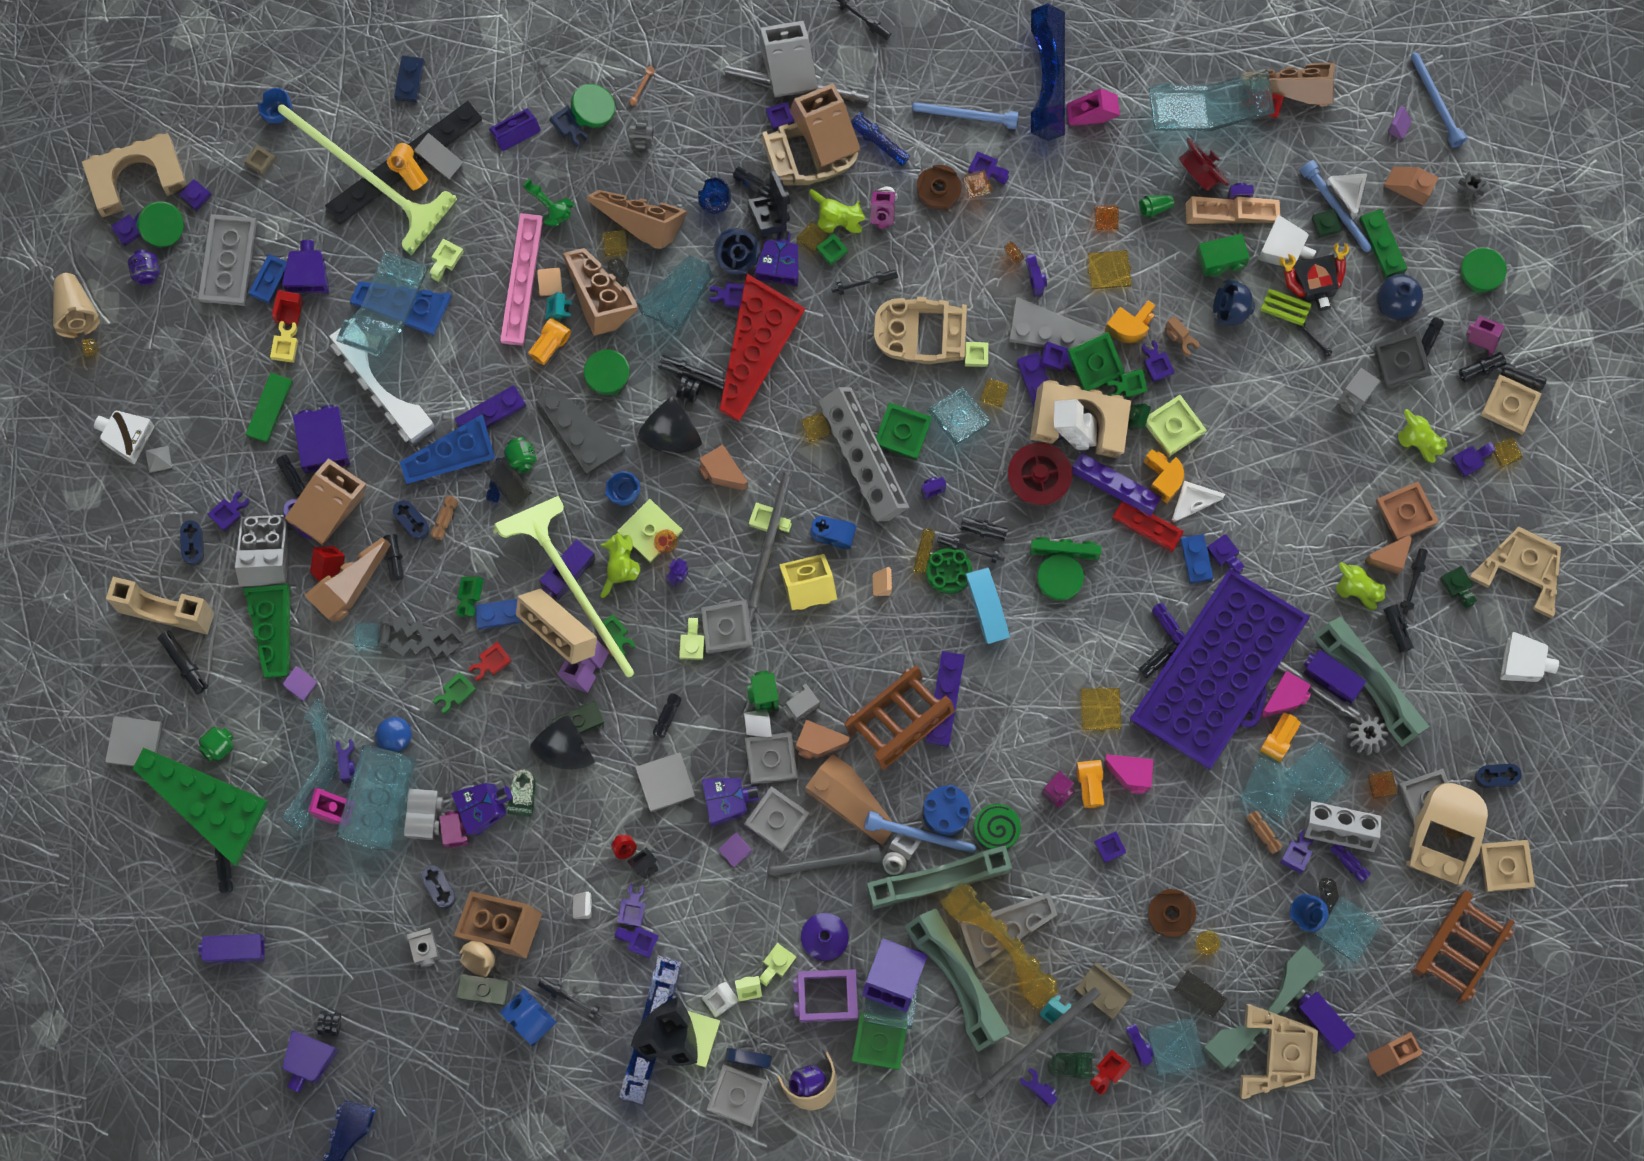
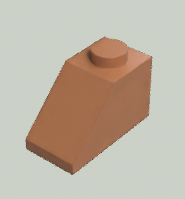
(1411, 183)
(722, 469)
(819, 741)
(1394, 1054)

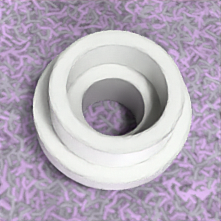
(891, 867)

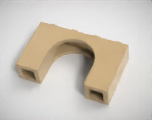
(104, 170)
(1110, 411)
(188, 613)

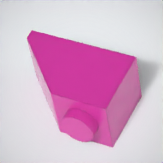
(1093, 108)
(1287, 696)
(1131, 772)
(327, 806)

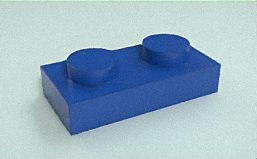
(268, 279)
(1196, 559)
(497, 614)

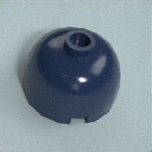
(736, 251)
(1400, 297)
(1233, 303)

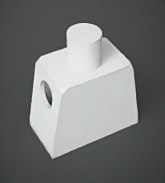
(1284, 240)
(1526, 659)

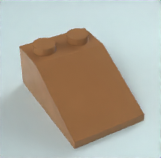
(498, 923)

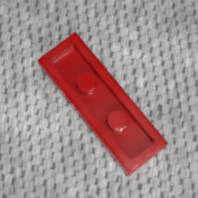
(1148, 526)

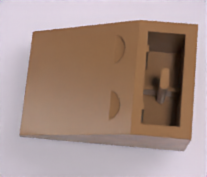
(825, 124)
(326, 501)

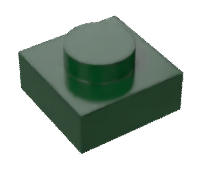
(1326, 223)
(1138, 416)

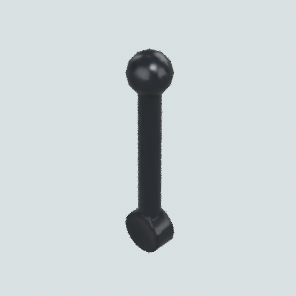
(1326, 351)

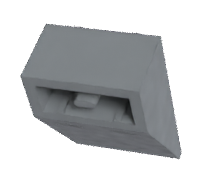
(788, 58)
(262, 551)

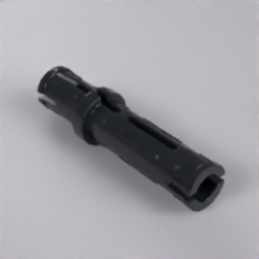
(694, 373)
(186, 667)

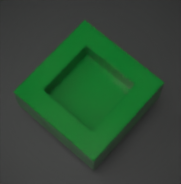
(832, 249)

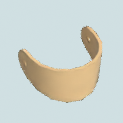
(817, 1101)

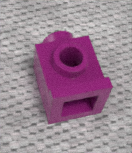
(883, 208)
(1485, 333)
(1058, 789)
(453, 830)

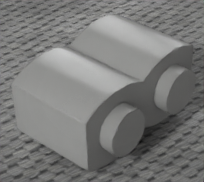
(422, 814)

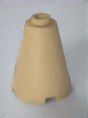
(72, 308)

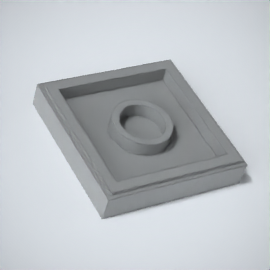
(726, 626)
(128, 739)
(771, 758)
(665, 782)
(1416, 790)
(776, 819)
(737, 1095)

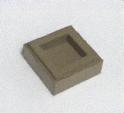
(260, 160)

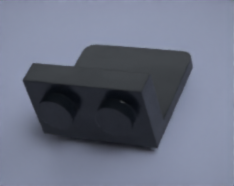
(771, 211)

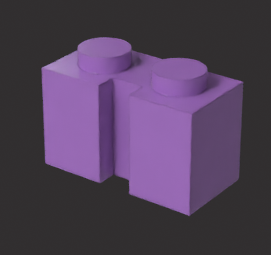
(580, 674)

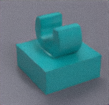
(555, 306)
(1054, 1009)

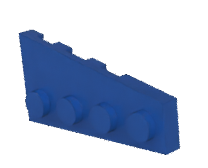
(425, 312)
(456, 450)

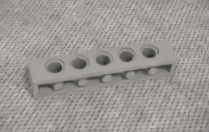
(893, 501)

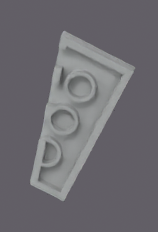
(1037, 325)
(1019, 918)

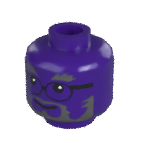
(143, 267)
(807, 1081)

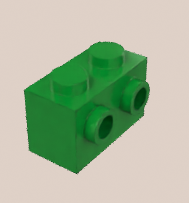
(1222, 255)
(763, 691)

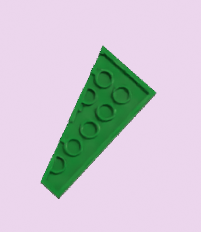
(213, 807)

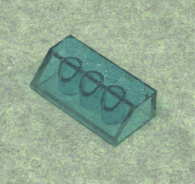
(376, 798)

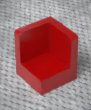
(287, 307)
(326, 562)

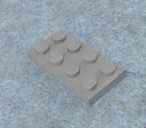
(227, 260)

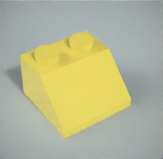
(808, 582)

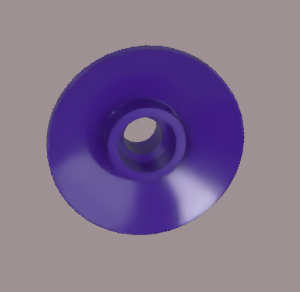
(824, 949)

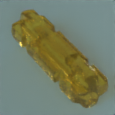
(924, 551)

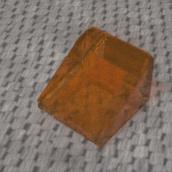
(1106, 216)

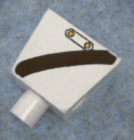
(125, 433)

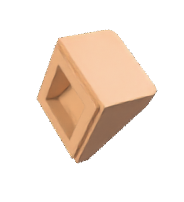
(549, 281)
(882, 582)

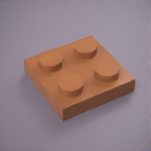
(1407, 511)

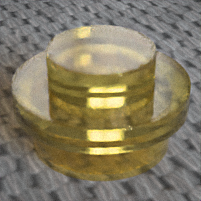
(1208, 942)

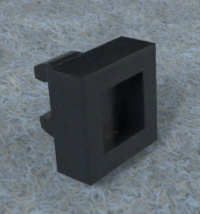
(642, 861)

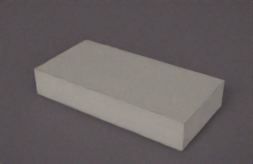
(438, 156)

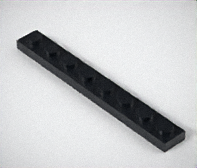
(364, 192)

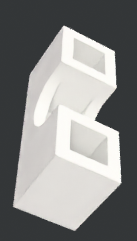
(1075, 426)

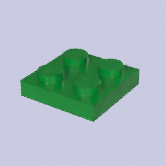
(1095, 361)
(903, 431)
(879, 1044)

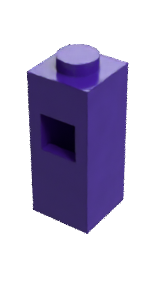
(577, 560)
(1333, 676)
(232, 948)
(1325, 1020)

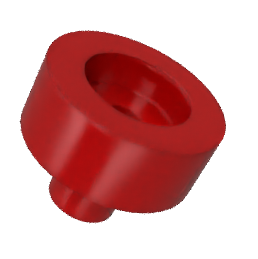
(623, 846)

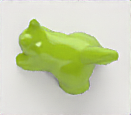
(837, 214)
(1419, 434)
(620, 565)
(1358, 584)

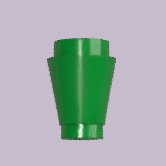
(1155, 204)

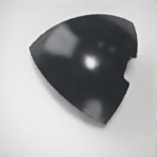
(670, 429)
(562, 746)
(667, 1035)

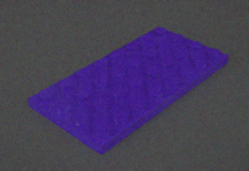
(1219, 669)

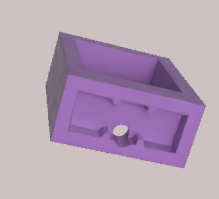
(851, 987)

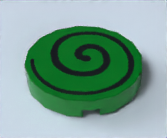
(997, 826)

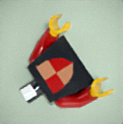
(1317, 277)

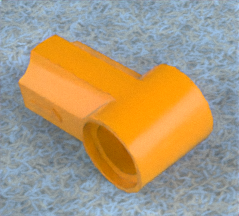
(402, 161)
(552, 336)
(1278, 741)
(1090, 776)

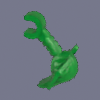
(557, 212)

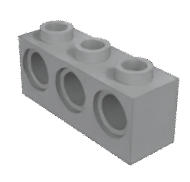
(1342, 826)

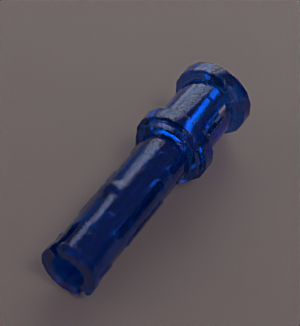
(872, 133)

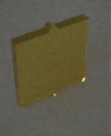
(1109, 269)
(1101, 709)

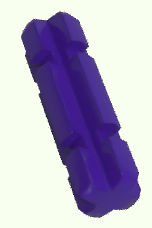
(1168, 623)
(1350, 862)

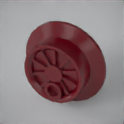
(1202, 166)
(1039, 473)

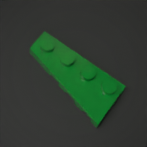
(271, 627)

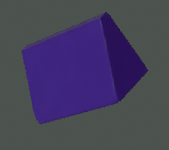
(515, 129)

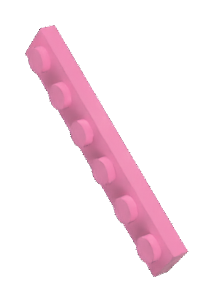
(521, 279)

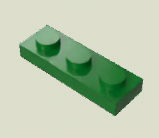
(1383, 243)
(1045, 547)

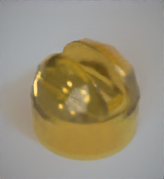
(88, 348)

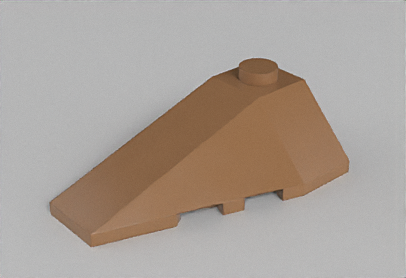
(1308, 85)
(647, 222)
(600, 296)
(338, 594)
(846, 795)

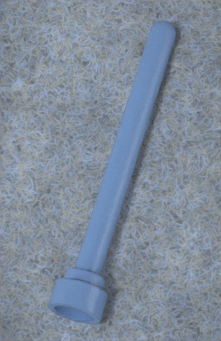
(1009, 119)
(1455, 136)
(1311, 172)
(876, 822)

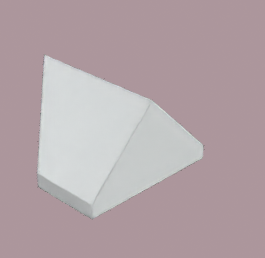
(1348, 191)

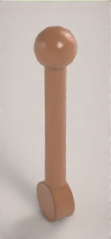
(649, 72)

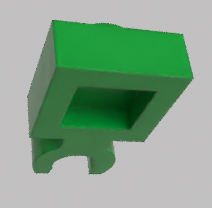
(1130, 383)
(468, 593)
(618, 632)
(456, 690)

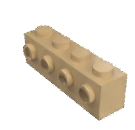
(556, 626)

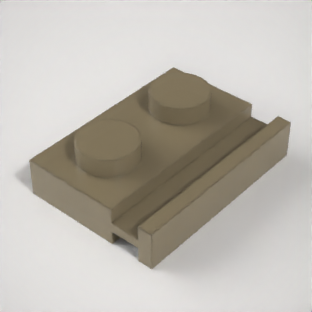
(1113, 992)

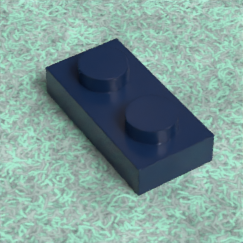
(409, 79)

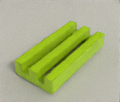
(1290, 300)

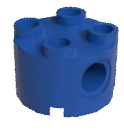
(946, 811)
(528, 1017)

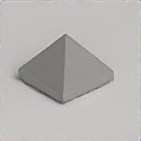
(158, 459)

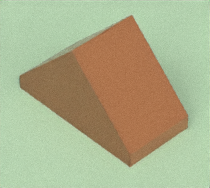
(1391, 557)

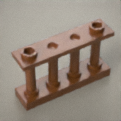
(903, 738)
(1451, 925)

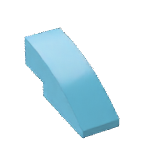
(987, 605)

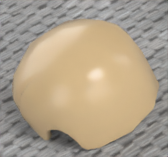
(477, 958)

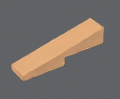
(1240, 210)

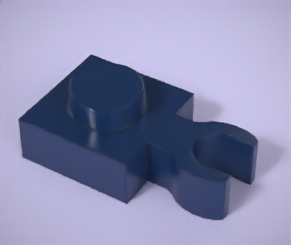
(565, 124)

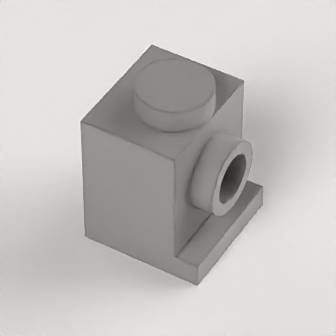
(801, 704)
(423, 937)

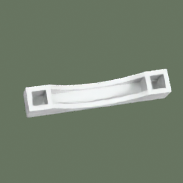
(410, 418)

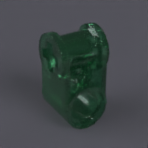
(522, 797)
(1077, 1065)

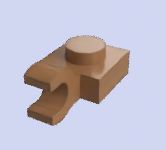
(1178, 332)

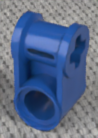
(835, 532)

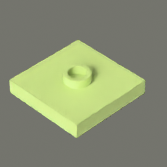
(1174, 425)
(644, 527)
(705, 1032)

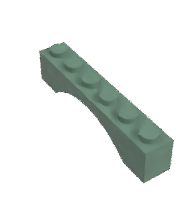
(1345, 647)
(938, 879)
(1296, 974)
(981, 1017)

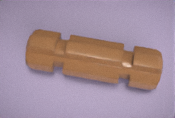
(444, 517)
(1264, 832)

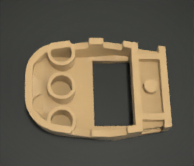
(784, 164)
(898, 329)
(1455, 809)

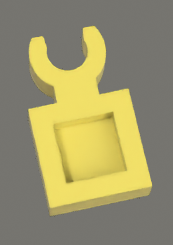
(285, 346)

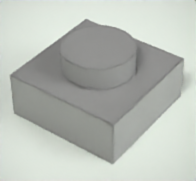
(905, 845)

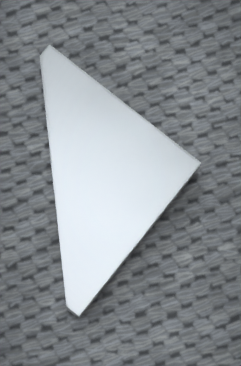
(1193, 499)

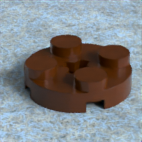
(942, 199)
(1163, 924)

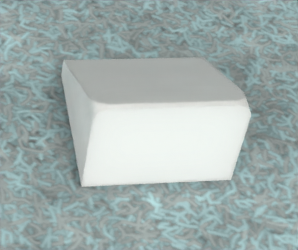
(758, 723)
(582, 905)
(720, 999)

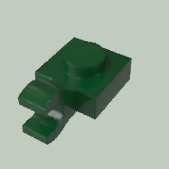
(1458, 584)

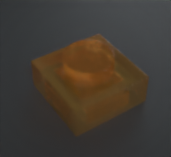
(977, 183)
(1382, 784)

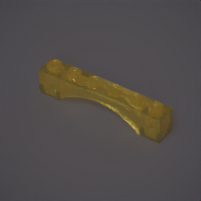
(1032, 982)

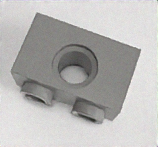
(1358, 392)

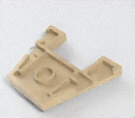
(1529, 559)
(1289, 1056)

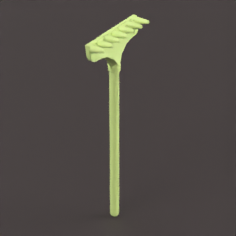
(421, 216)
(535, 523)

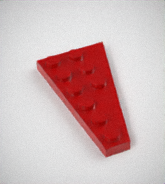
(759, 335)

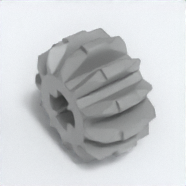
(1376, 734)

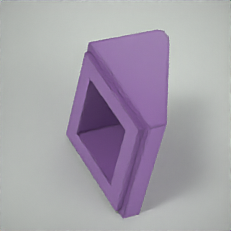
(1400, 123)
(299, 683)
(735, 850)

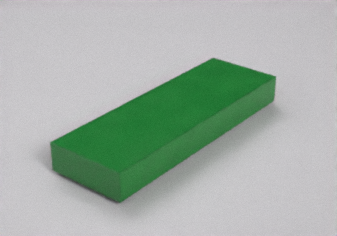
(269, 408)

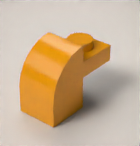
(1128, 328)
(1170, 475)

